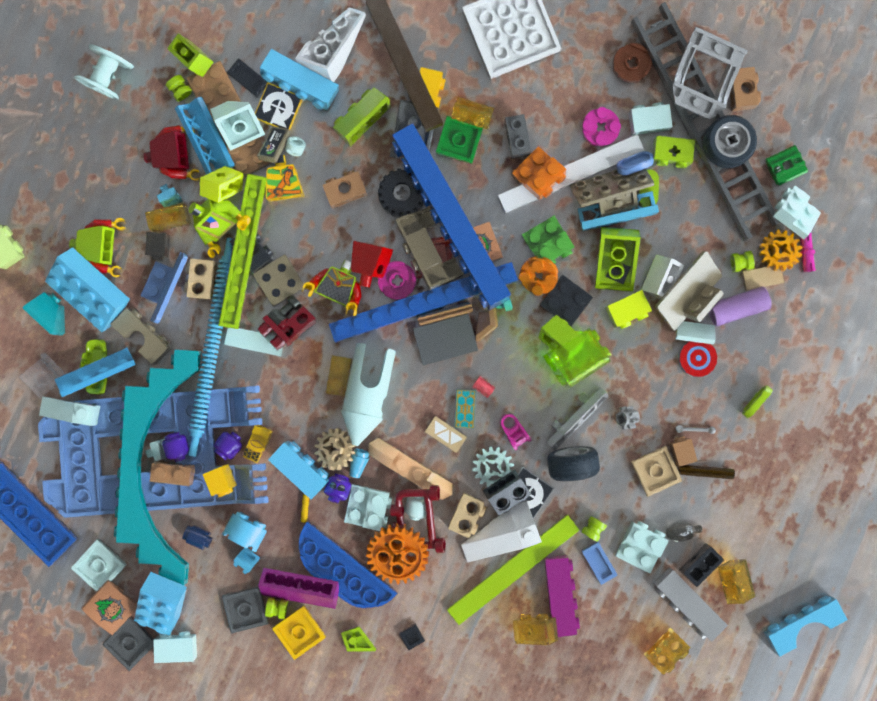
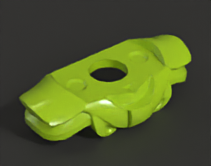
(95, 351)

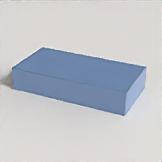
(599, 562)

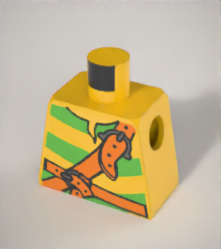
(283, 181)

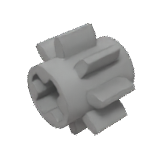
(627, 417)

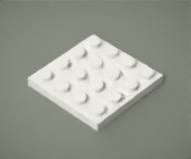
(510, 33)

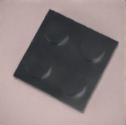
(566, 300)

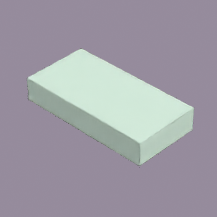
(696, 332)

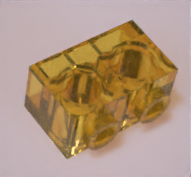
(663, 647)

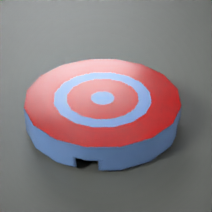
(697, 358)

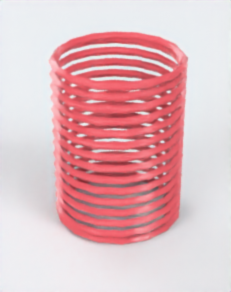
(486, 385)

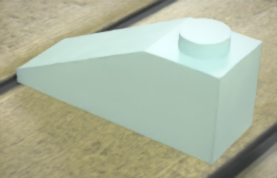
(69, 411)

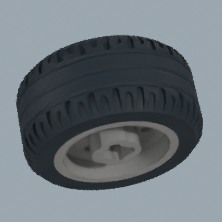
(742, 140)
(573, 463)

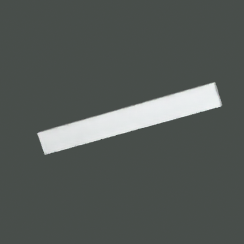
(577, 171)

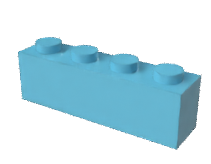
(299, 80)

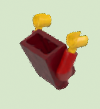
(170, 153)

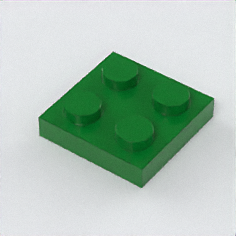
(459, 140)

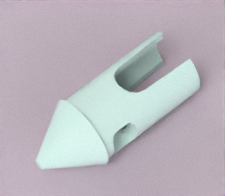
(363, 404)

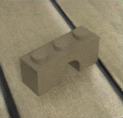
(154, 347)

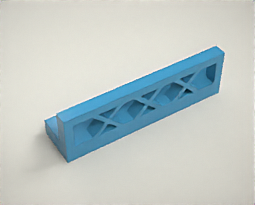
(208, 135)
(94, 372)

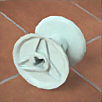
(103, 71)

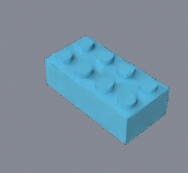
(86, 289)

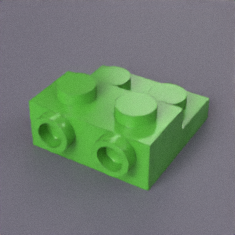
(548, 240)

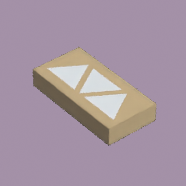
(445, 434)

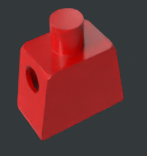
(369, 261)

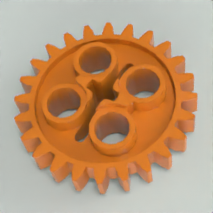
(397, 554)

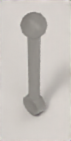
(679, 429)

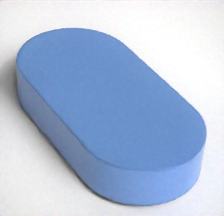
(635, 163)

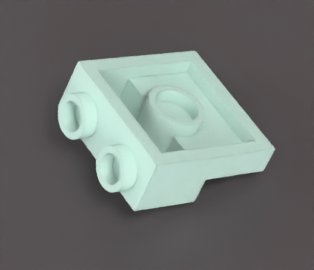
(796, 212)
(368, 507)
(642, 546)

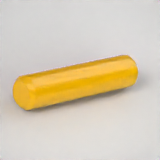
(304, 511)

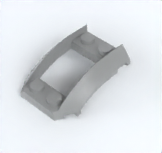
(719, 50)

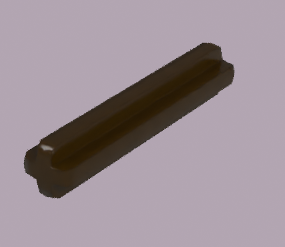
(702, 471)

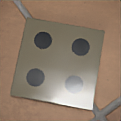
(279, 280)

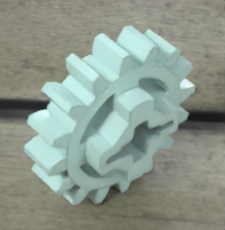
(498, 459)

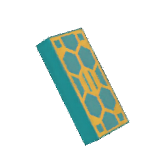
(465, 409)

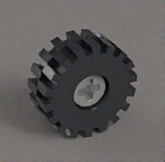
(391, 201)

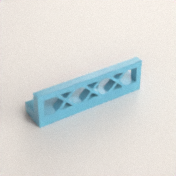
(620, 217)

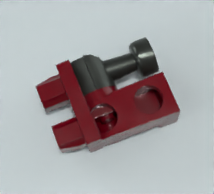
(286, 329)

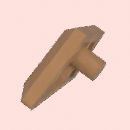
(486, 323)

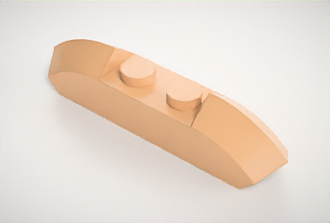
(408, 467)

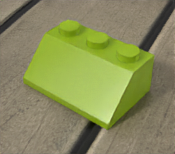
(362, 115)

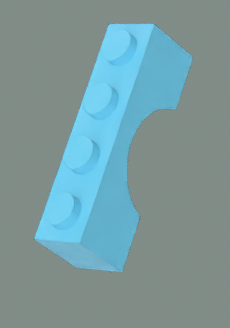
(783, 635)

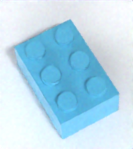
(299, 468)
(160, 603)

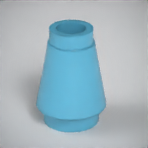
(359, 462)

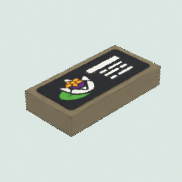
(273, 144)

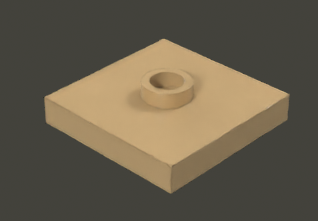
(656, 471)

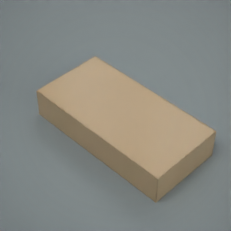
(761, 277)

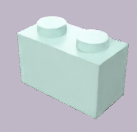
(650, 119)
(175, 648)

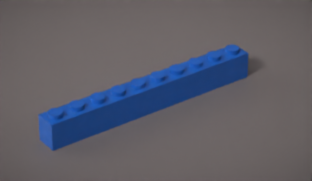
(411, 306)

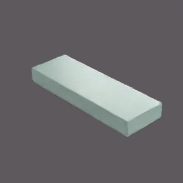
(251, 341)

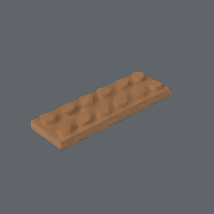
(216, 89)

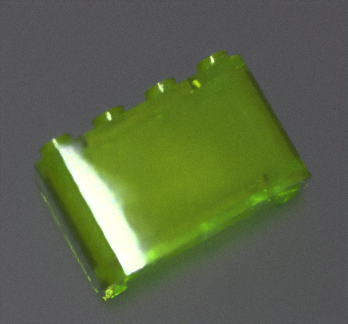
(578, 358)

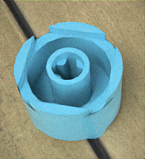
(244, 531)

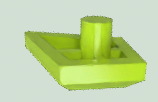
(357, 641)

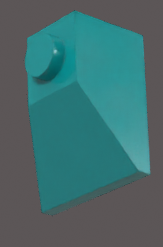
(47, 312)

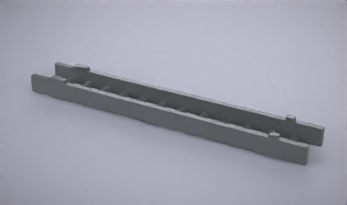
(749, 173)

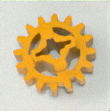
(773, 245)

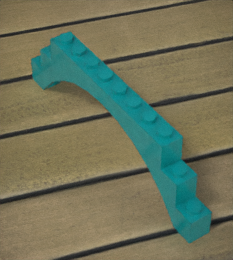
(132, 515)

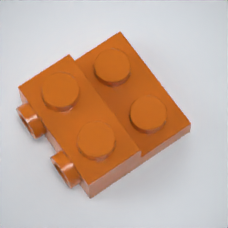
(540, 173)

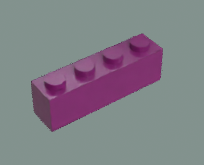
(560, 594)

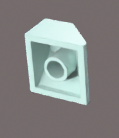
(237, 123)

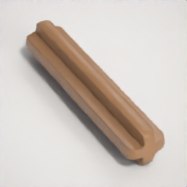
(445, 313)

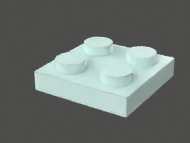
(98, 565)

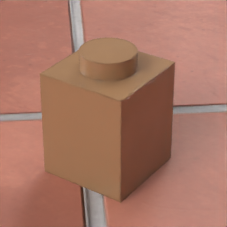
(683, 451)

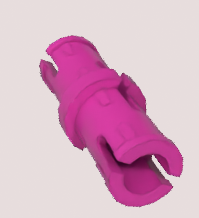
(807, 254)

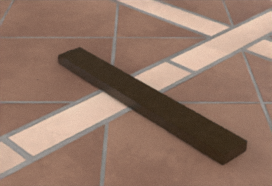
(404, 64)

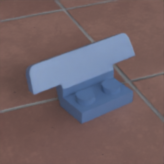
(162, 284)

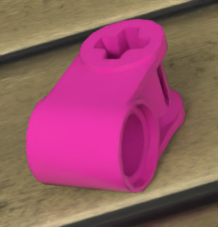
(514, 432)

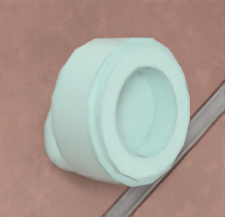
(295, 146)

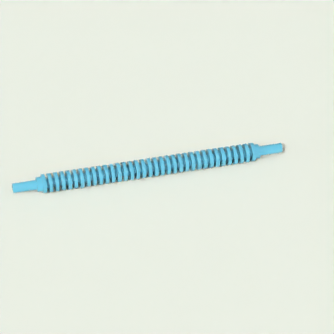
(223, 271)

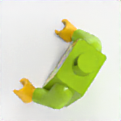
(214, 220)

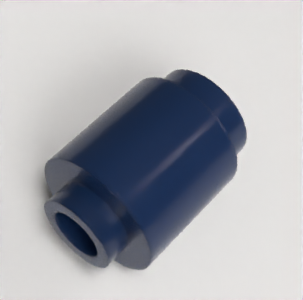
(197, 537)

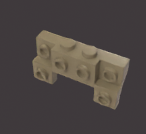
(424, 255)

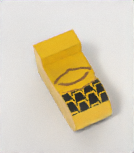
(257, 443)

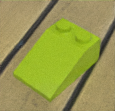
(622, 247)

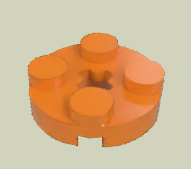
(539, 265)

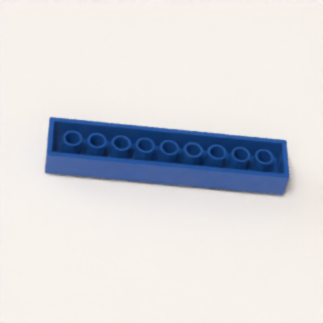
(451, 217)

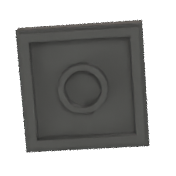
(245, 609)
(129, 643)

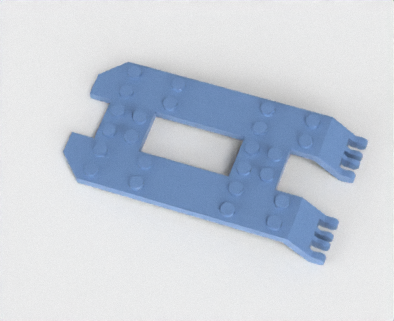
(89, 493)

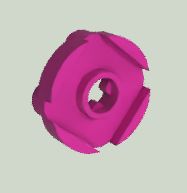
(590, 126)
(405, 288)

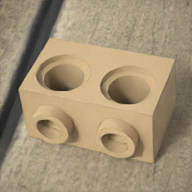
(207, 279)
(462, 513)

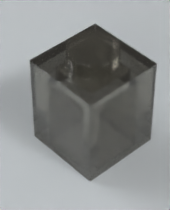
(157, 245)

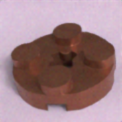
(642, 59)

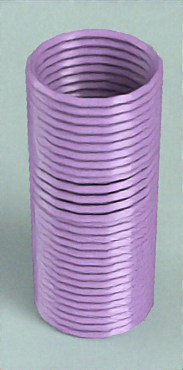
(734, 307)

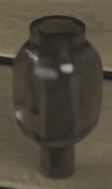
(682, 531)

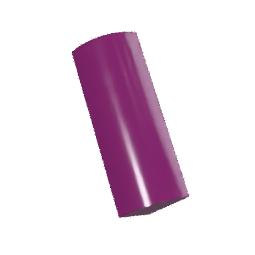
(299, 588)

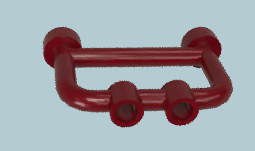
(429, 495)

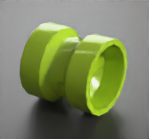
(179, 88)
(742, 261)
(594, 528)
(276, 608)

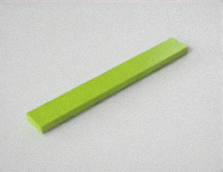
(242, 253)
(512, 570)

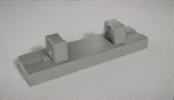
(578, 418)

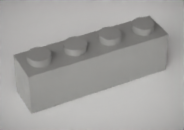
(690, 604)

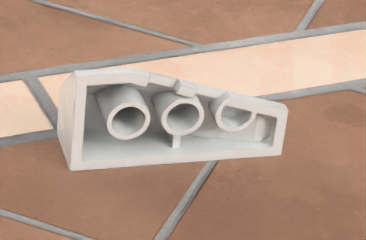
(332, 47)
(503, 534)

